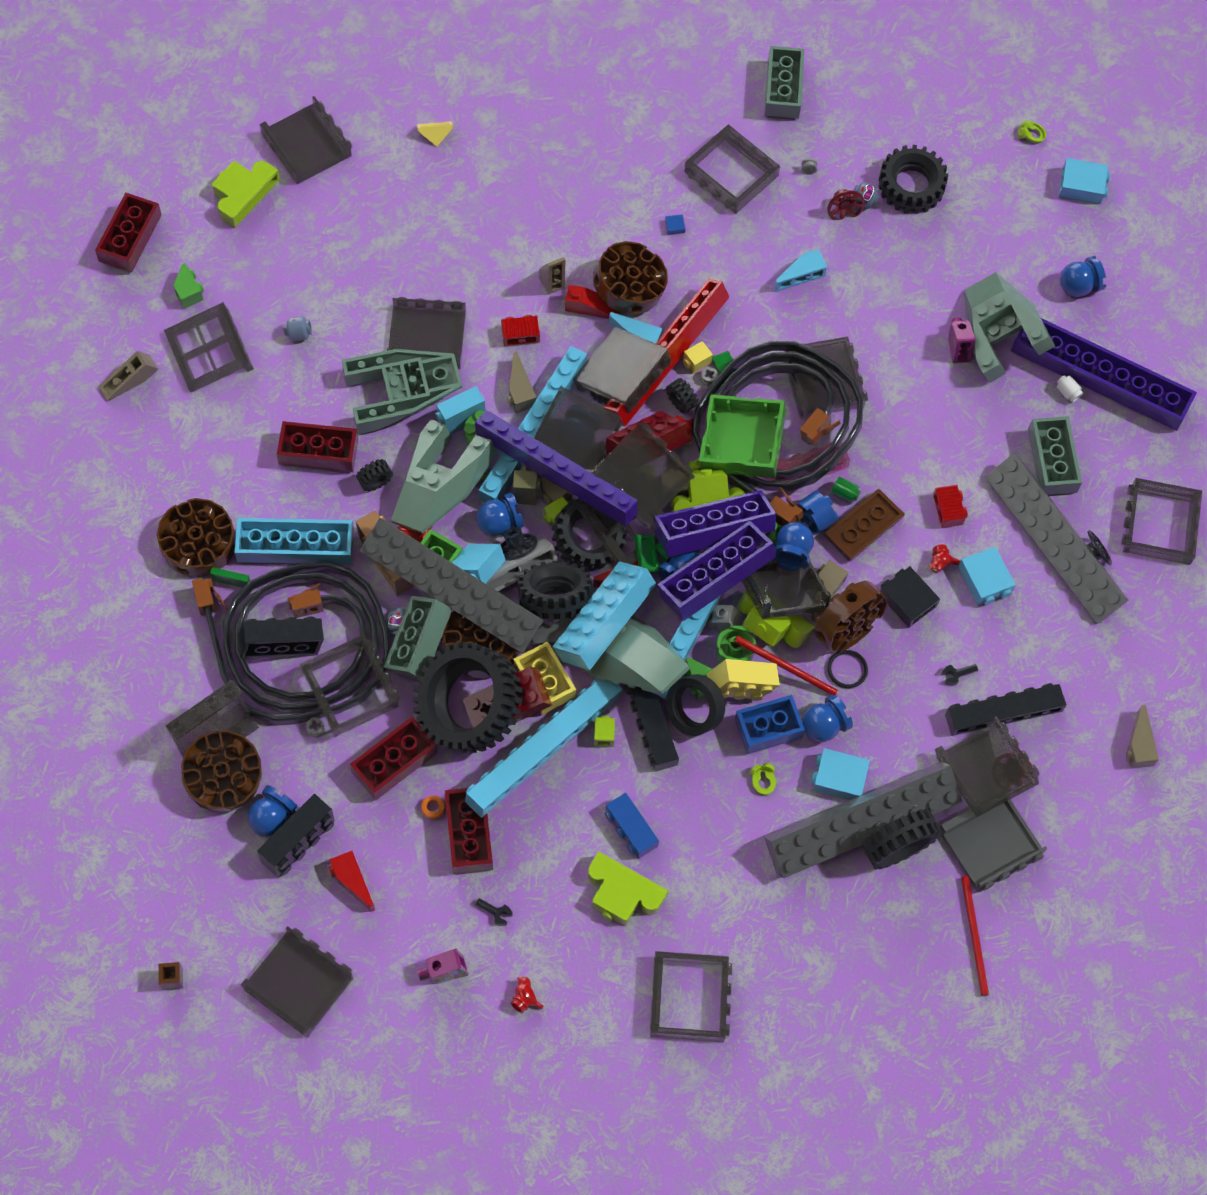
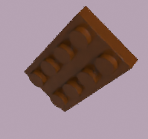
(864, 524)

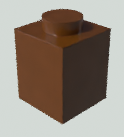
(170, 975)

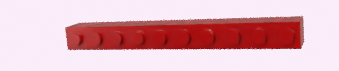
(681, 336)

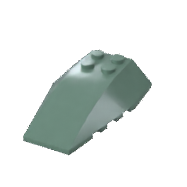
(640, 659)

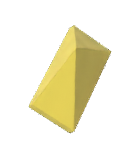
(435, 131)

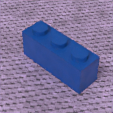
(631, 826)

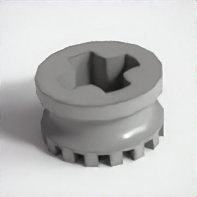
(809, 165)
(706, 380)
(320, 731)

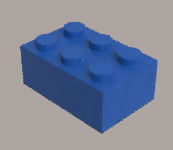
(769, 724)

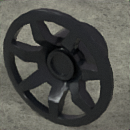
(516, 541)
(1096, 548)

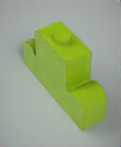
(243, 189)
(705, 488)
(771, 630)
(622, 890)

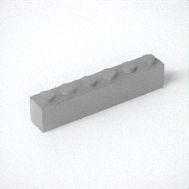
(512, 569)

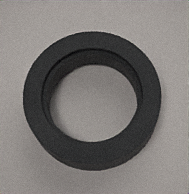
(713, 695)

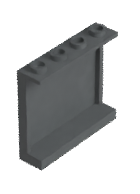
(991, 844)

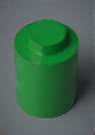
(846, 490)

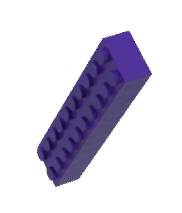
(1110, 375)

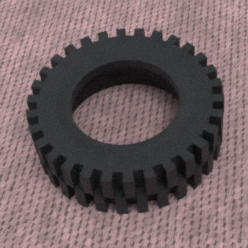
(435, 690)

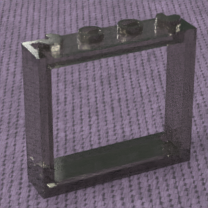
(748, 150)
(1176, 492)
(335, 654)
(690, 1034)

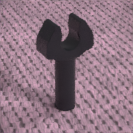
(956, 673)
(495, 911)

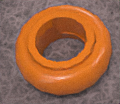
(433, 799)

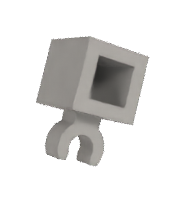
(725, 617)

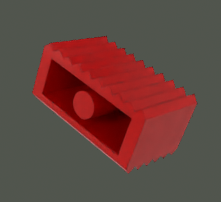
(520, 330)
(949, 506)

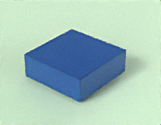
(675, 224)

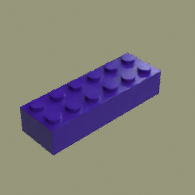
(711, 522)
(716, 570)

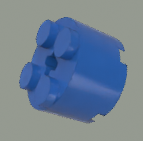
(817, 512)

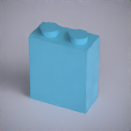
(1084, 181)
(459, 408)
(481, 560)
(986, 576)
(840, 774)

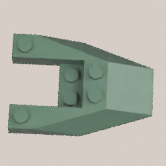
(996, 313)
(411, 382)
(432, 489)

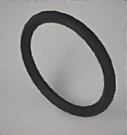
(842, 684)

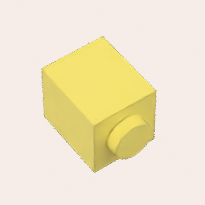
(697, 357)

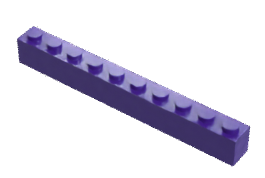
(557, 468)

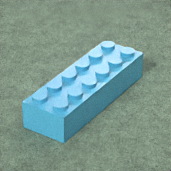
(294, 540)
(604, 615)

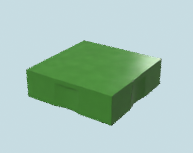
(743, 435)

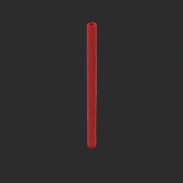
(785, 665)
(975, 936)

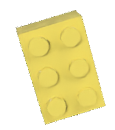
(553, 674)
(745, 679)

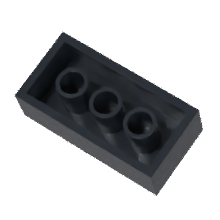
(280, 637)
(296, 836)

